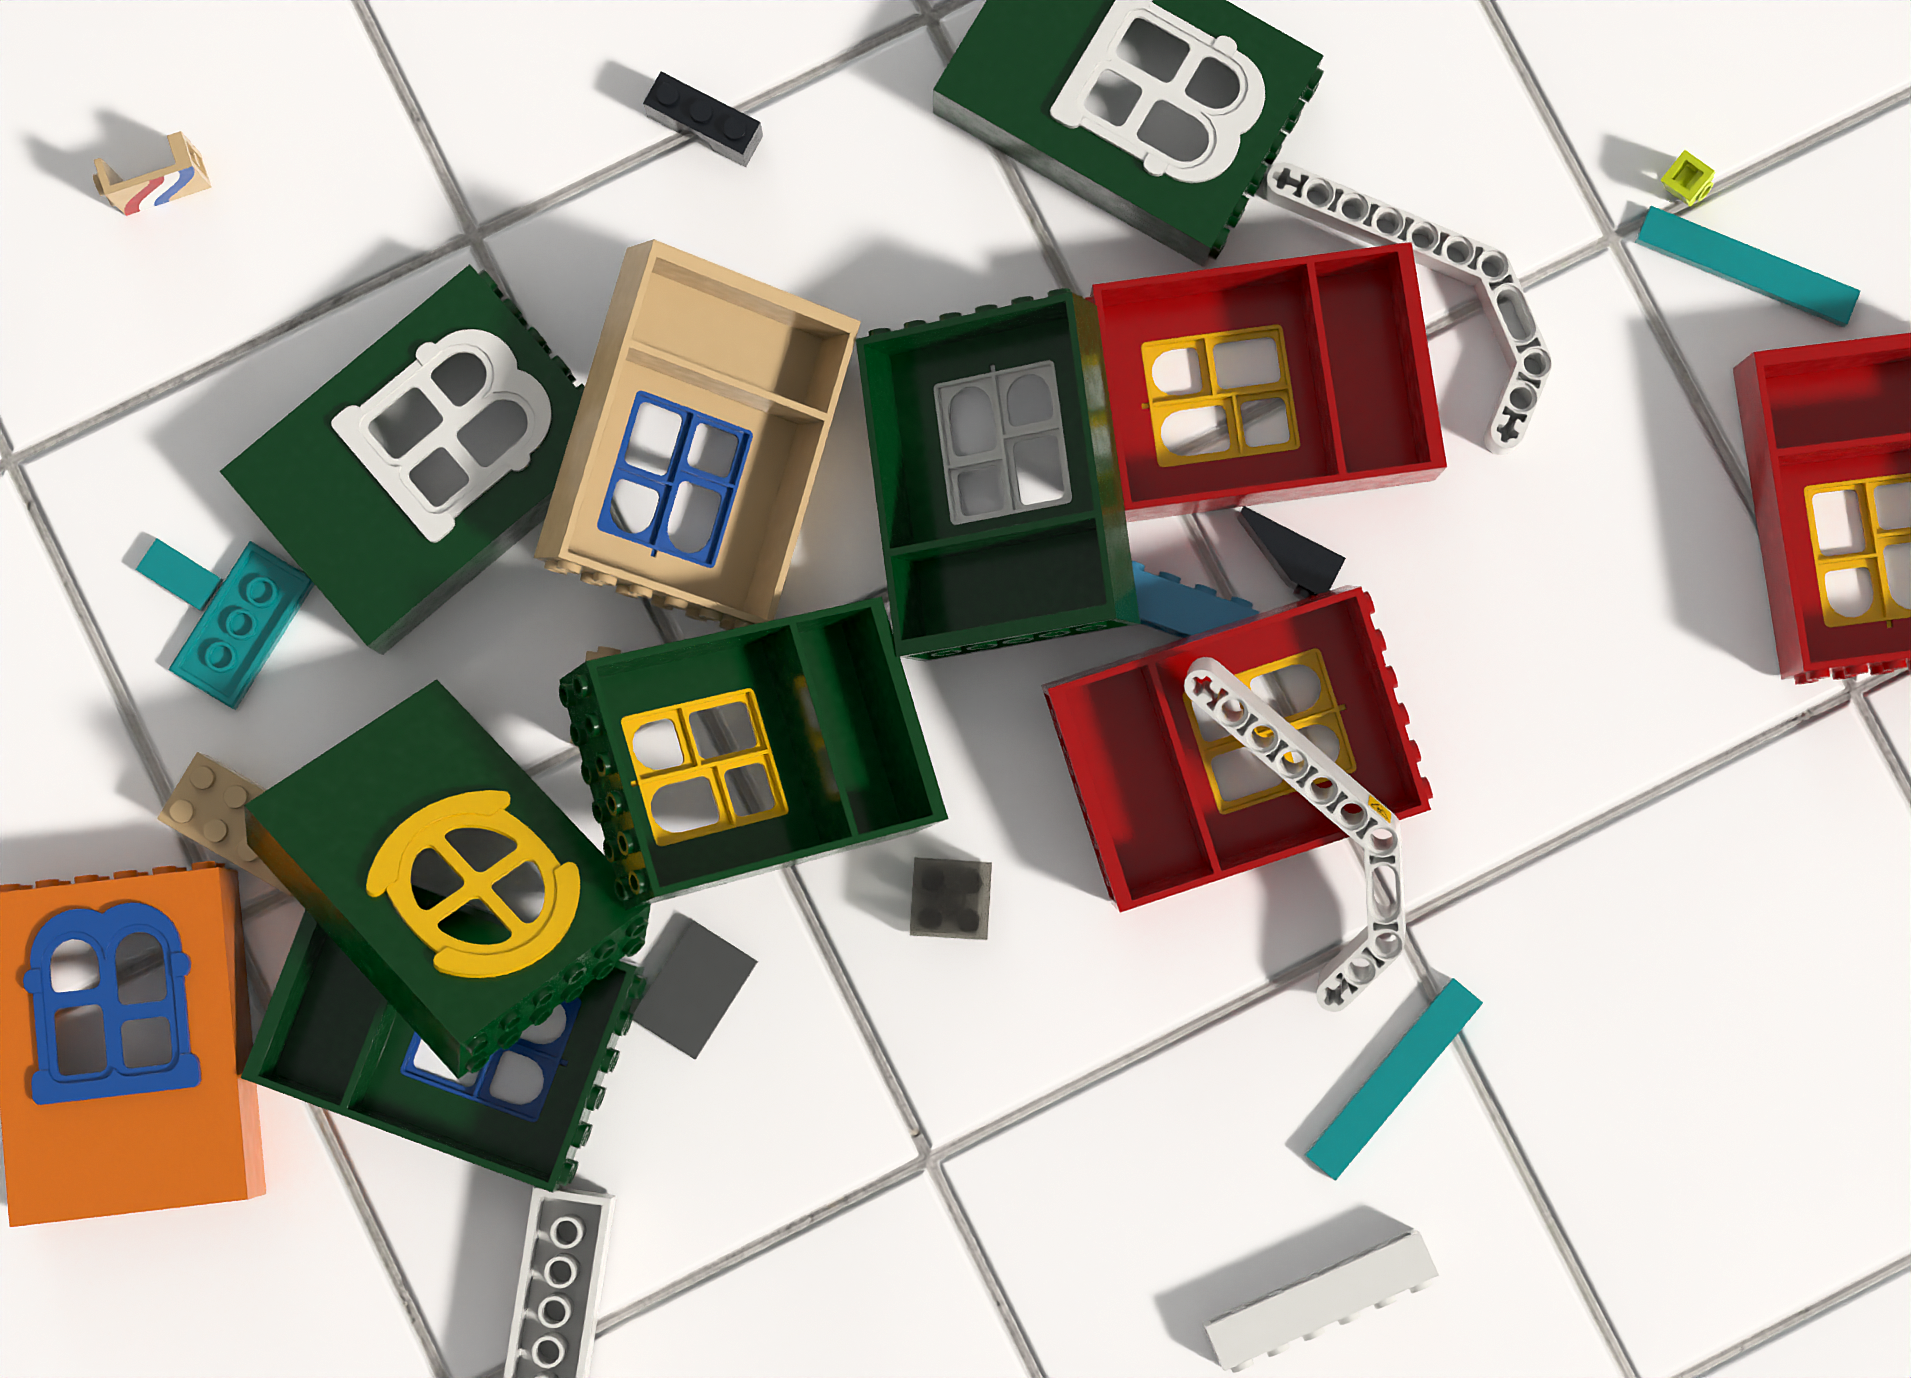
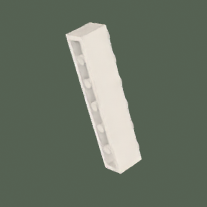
(1321, 1299)

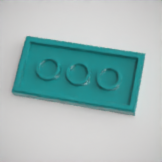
(242, 625)

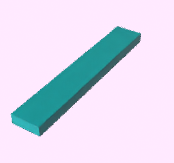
(1747, 266)
(1393, 1079)

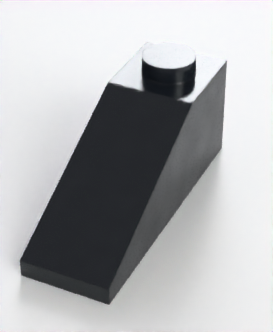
(1296, 559)

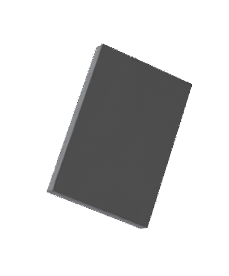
(694, 989)

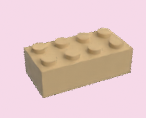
(211, 812)

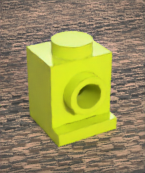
(1688, 179)

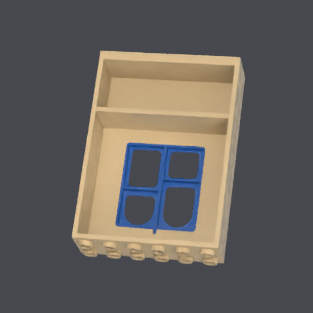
(717, 356)

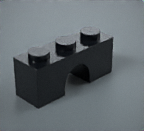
(689, 109)

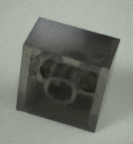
(950, 899)

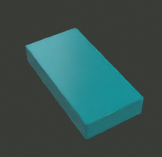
(179, 574)

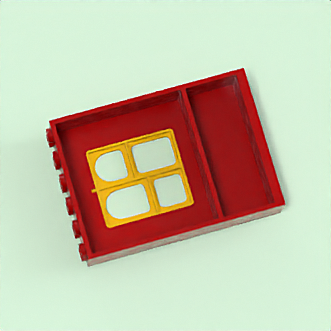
(1349, 379)
(1816, 426)
(1149, 771)

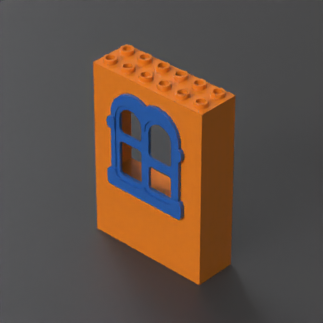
(126, 1133)

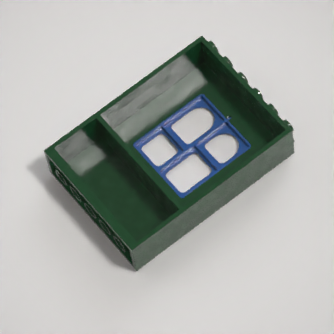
(353, 1054)

